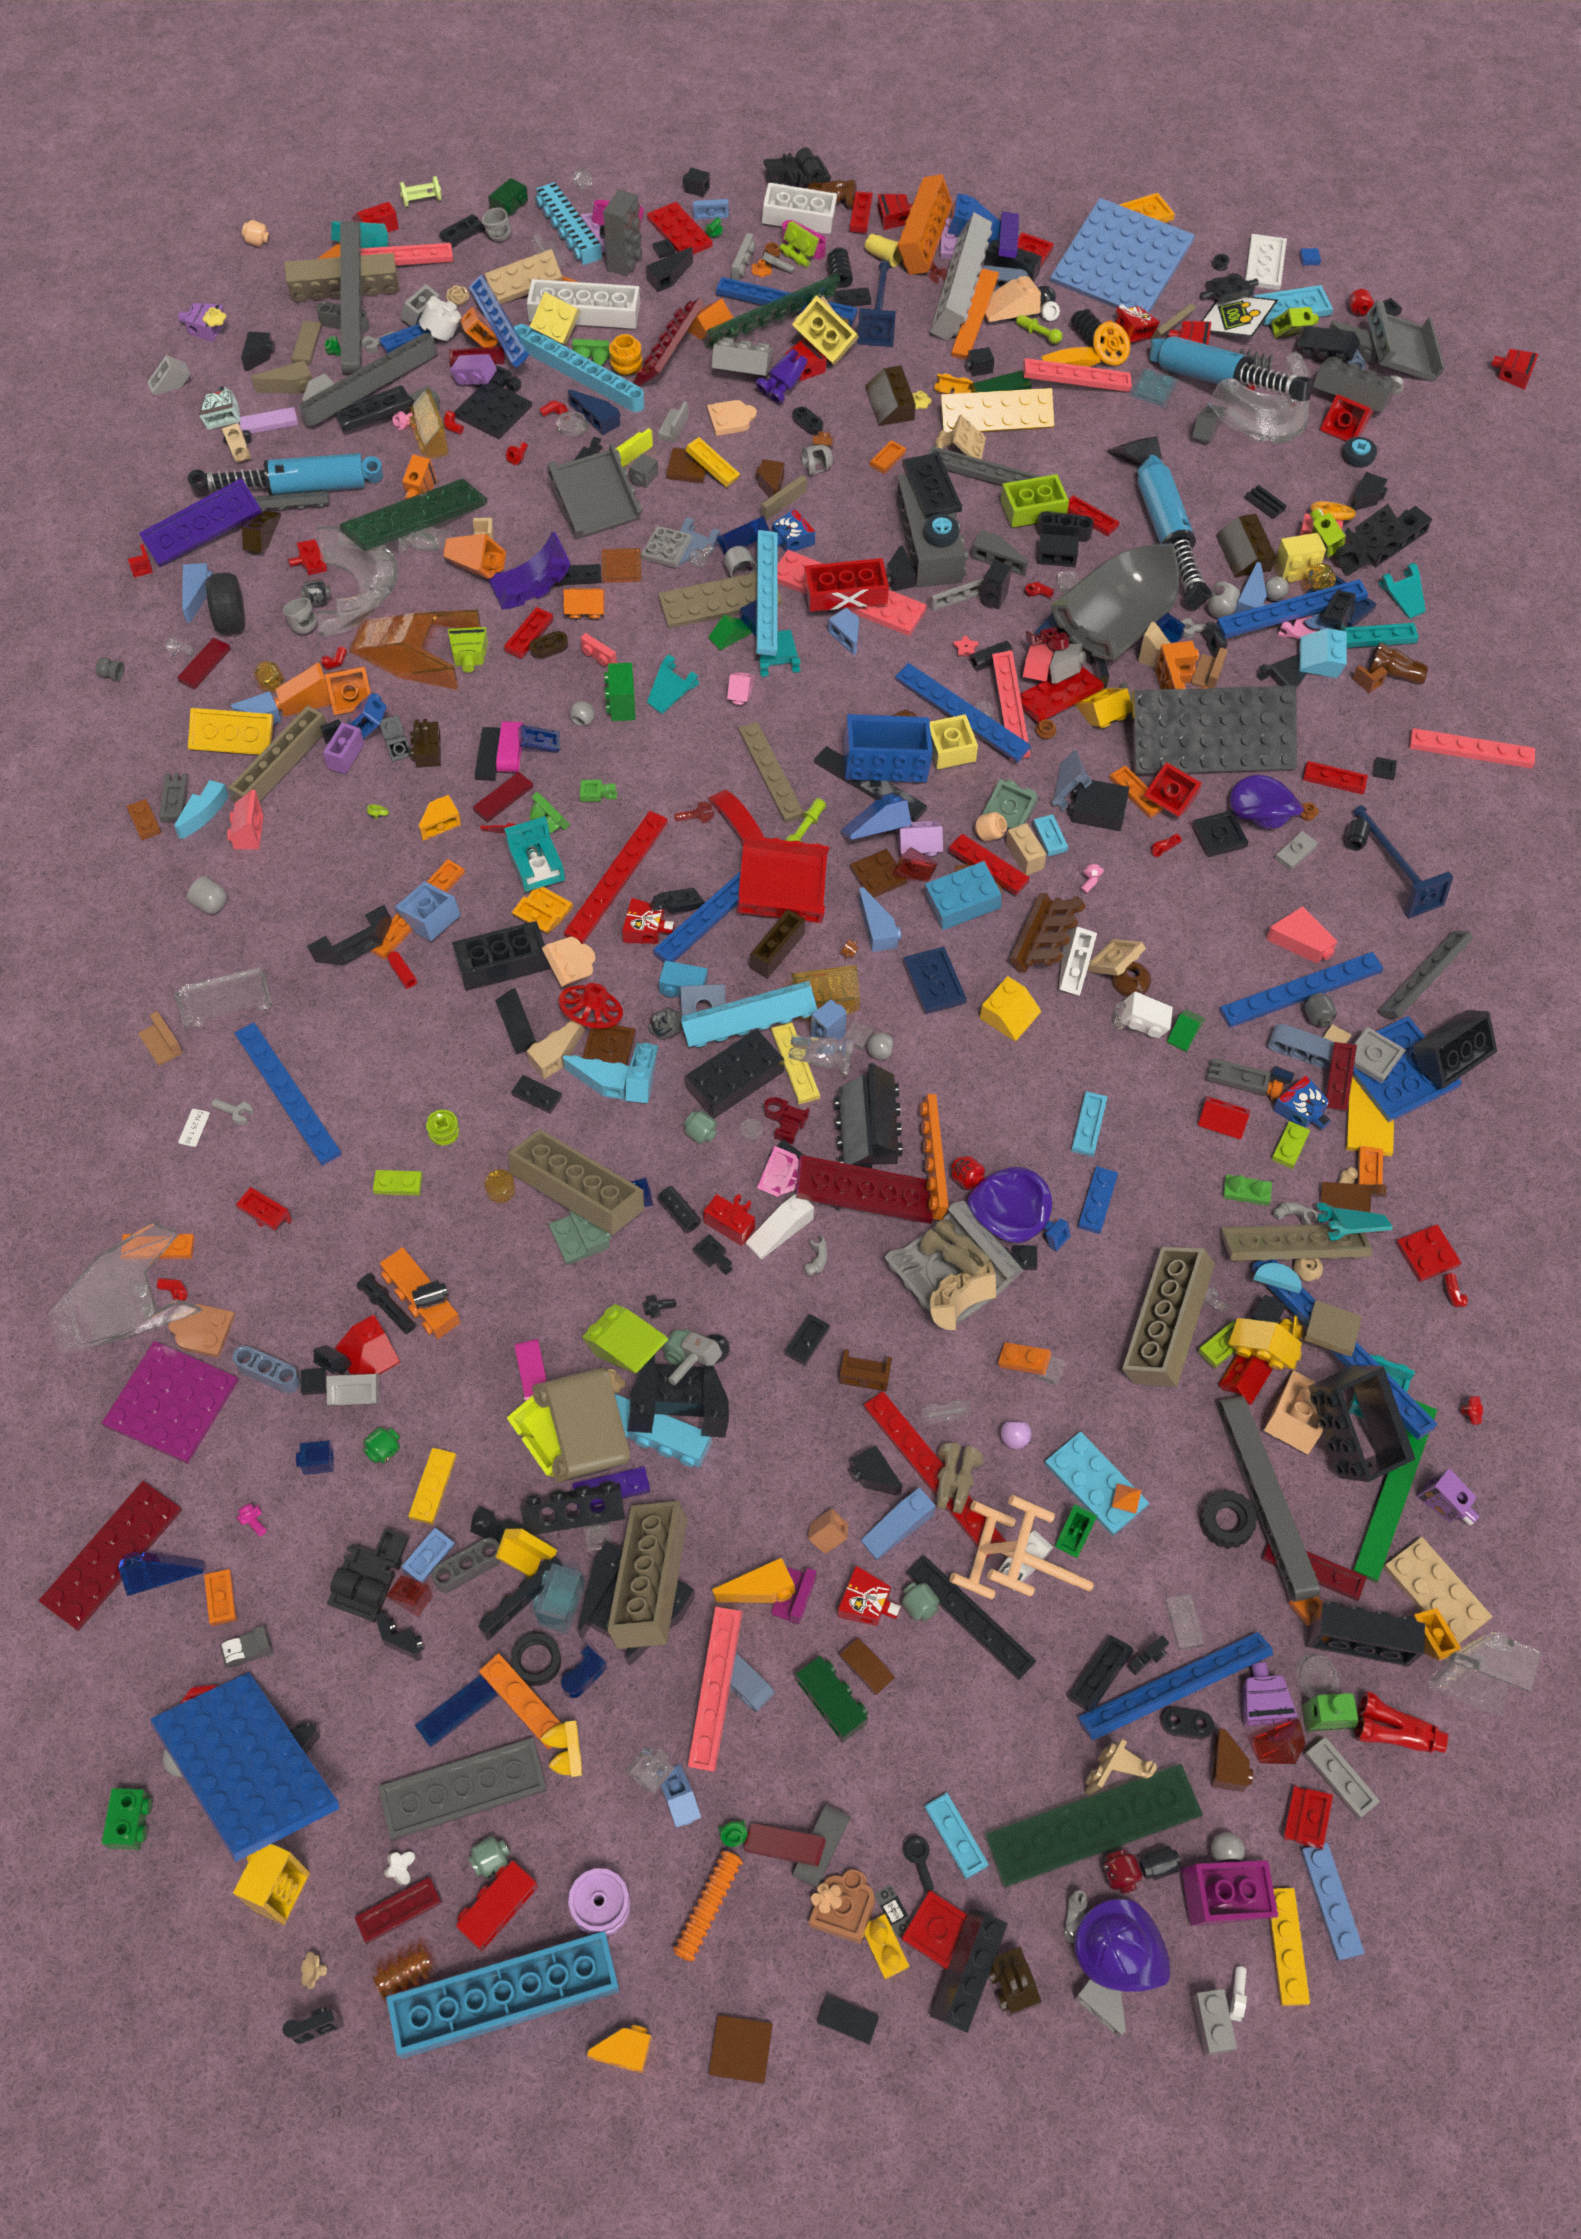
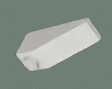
(1076, 960)
(781, 1225)

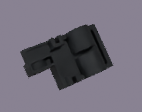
(802, 168)
(1372, 537)
(365, 1576)

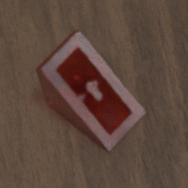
(915, 865)
(410, 1595)
(1280, 1744)

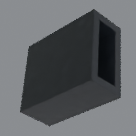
(1099, 805)

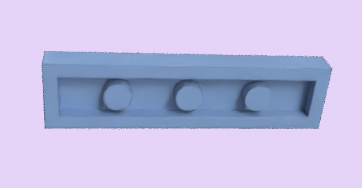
(1332, 1902)

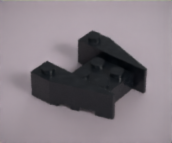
(695, 1395)
(601, 1592)

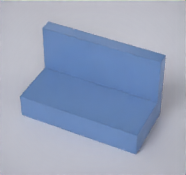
(710, 209)
(427, 1556)

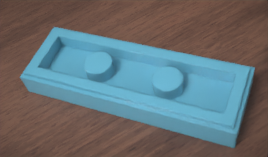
(1089, 1124)
(956, 1836)

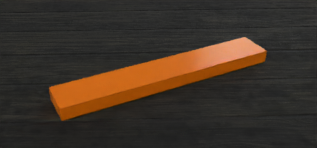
(980, 301)
(443, 879)

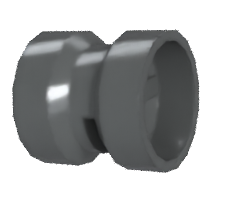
(108, 668)

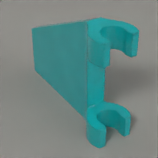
(1406, 592)
(785, 654)
(669, 686)
(1351, 1221)

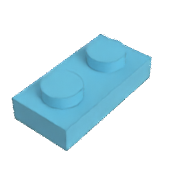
(1050, 835)

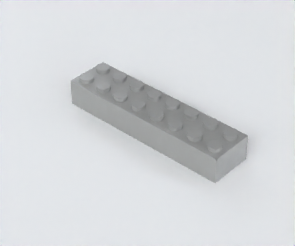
(961, 277)

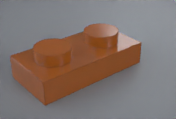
(823, 438)
(143, 819)

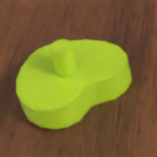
(376, 810)

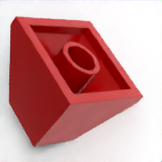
(1346, 418)
(367, 1348)

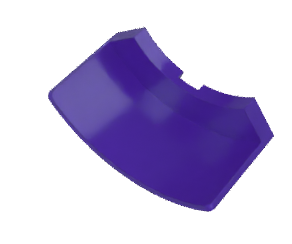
(532, 577)

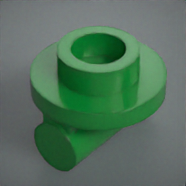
(714, 229)
(332, 346)
(733, 1833)

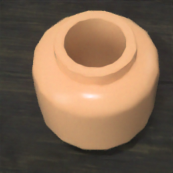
(255, 233)
(990, 826)

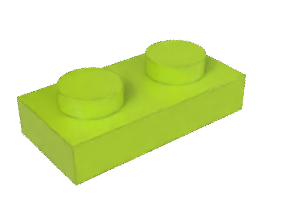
(1290, 1145)
(397, 1182)
(1217, 1348)

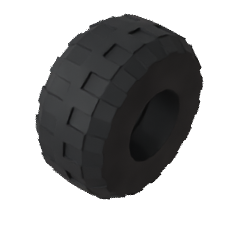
(225, 603)

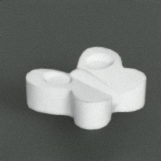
(398, 1867)

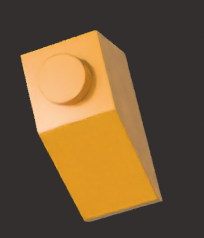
(439, 817)
(1438, 1637)
(624, 2049)

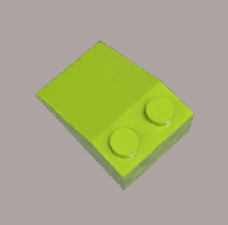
(623, 1339)

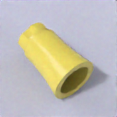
(884, 249)

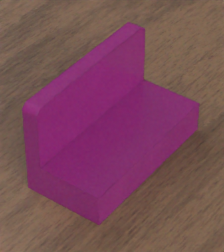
(794, 1608)

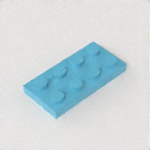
(1296, 298)
(1092, 1481)

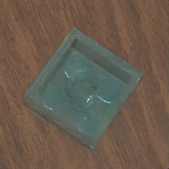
(559, 1598)

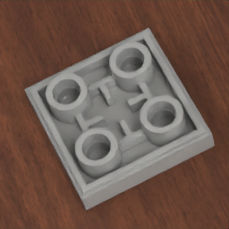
(666, 546)

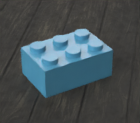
(963, 895)

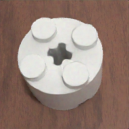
(440, 318)

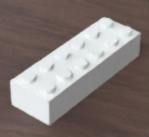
(599, 303)

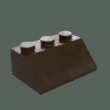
(891, 396)
(1245, 545)

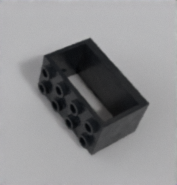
(1380, 1417)

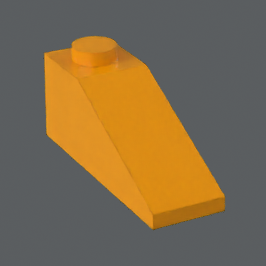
(762, 1585)

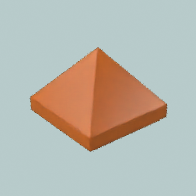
(1126, 1498)

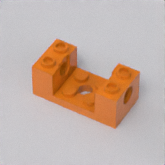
(1176, 664)

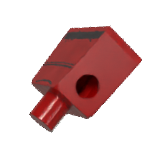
(893, 210)
(1193, 330)
(816, 361)
(1515, 367)

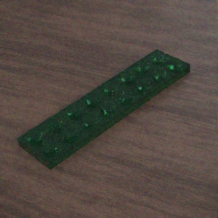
(774, 310)
(413, 514)
(1093, 1826)

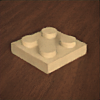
(1116, 957)

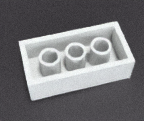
(805, 206)

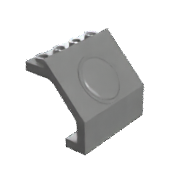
(925, 1272)

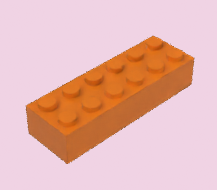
(925, 224)

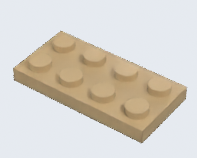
(515, 279)
(1434, 1585)

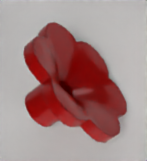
(1474, 1410)

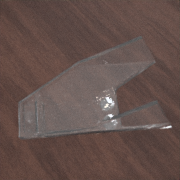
(115, 1295)

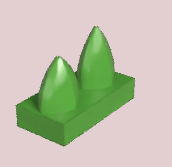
(592, 348)
(543, 807)
(1247, 1190)

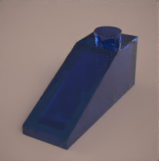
(153, 1570)

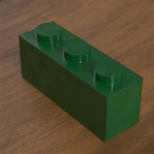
(1005, 382)
(832, 1698)

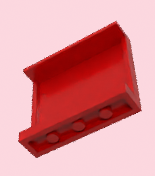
(782, 877)

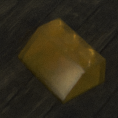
(428, 426)
(837, 984)

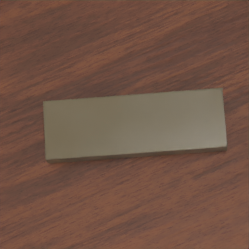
(1173, 322)
(307, 342)
(784, 497)

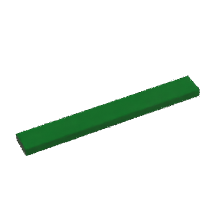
(1389, 1509)

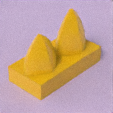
(565, 1737)
(885, 1947)

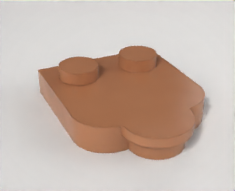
(204, 1331)
(853, 1915)

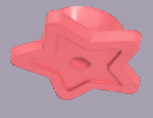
(965, 651)

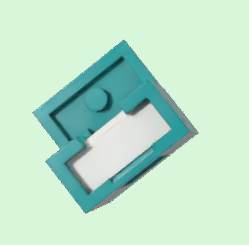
(534, 854)

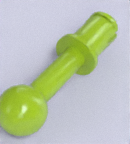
(1032, 325)
(811, 816)

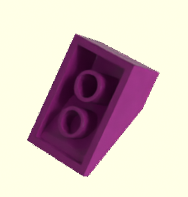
(1229, 1892)

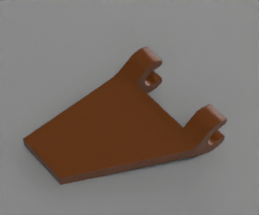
(1351, 1196)

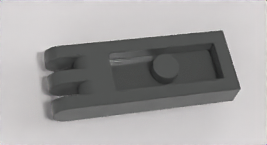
(173, 797)
(1238, 1076)

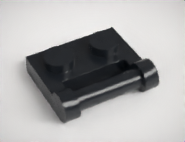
(320, 2023)

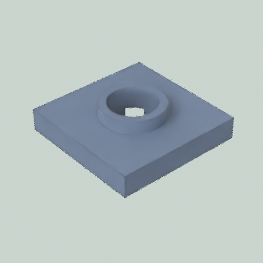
(692, 994)

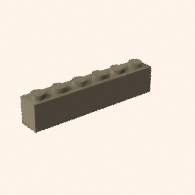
(280, 755)

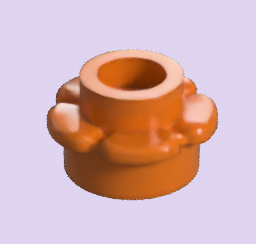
(1275, 1089)

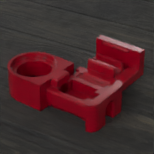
(1055, 640)
(791, 1118)

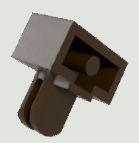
(427, 743)
(1014, 1983)

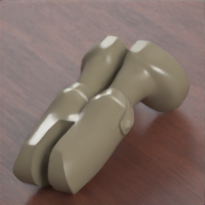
(962, 1254)
(952, 1484)

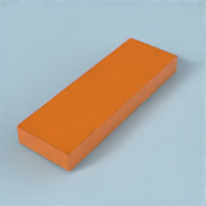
(1137, 789)

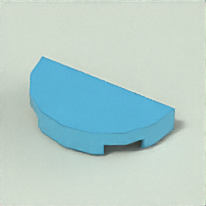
(1278, 1276)

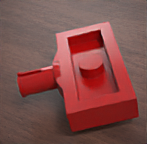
(309, 557)

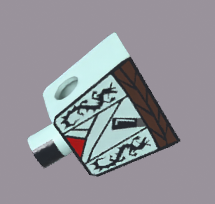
(220, 409)

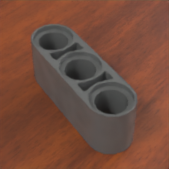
(330, 316)
(453, 1565)
(831, 1827)

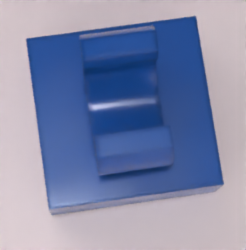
(1057, 1233)

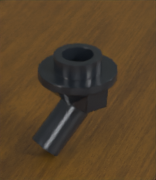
(653, 1306)

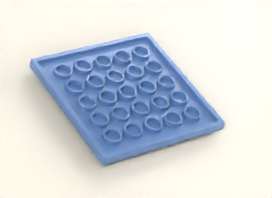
(1122, 257)

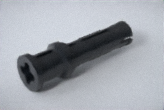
(379, 1296)

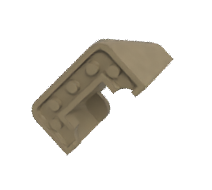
(585, 1424)

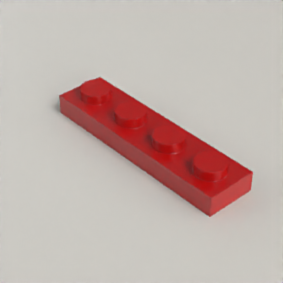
(1001, 871)

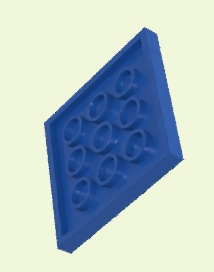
(1406, 1084)

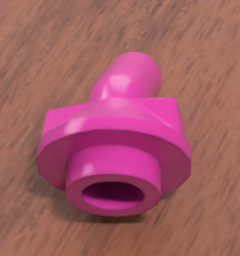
(248, 1515)

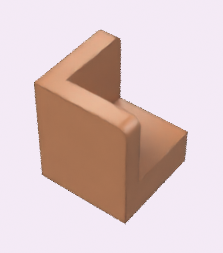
(828, 1531)

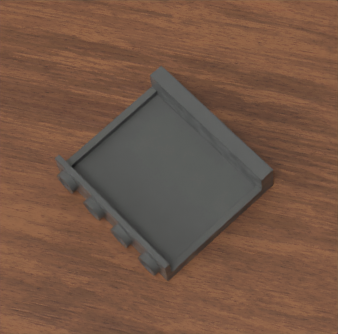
(1405, 344)
(594, 493)

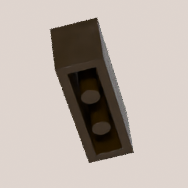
(777, 943)

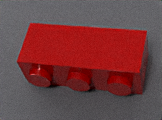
(496, 1905)

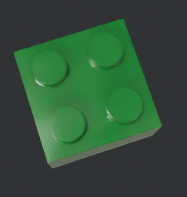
(620, 691)

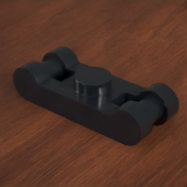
(461, 230)

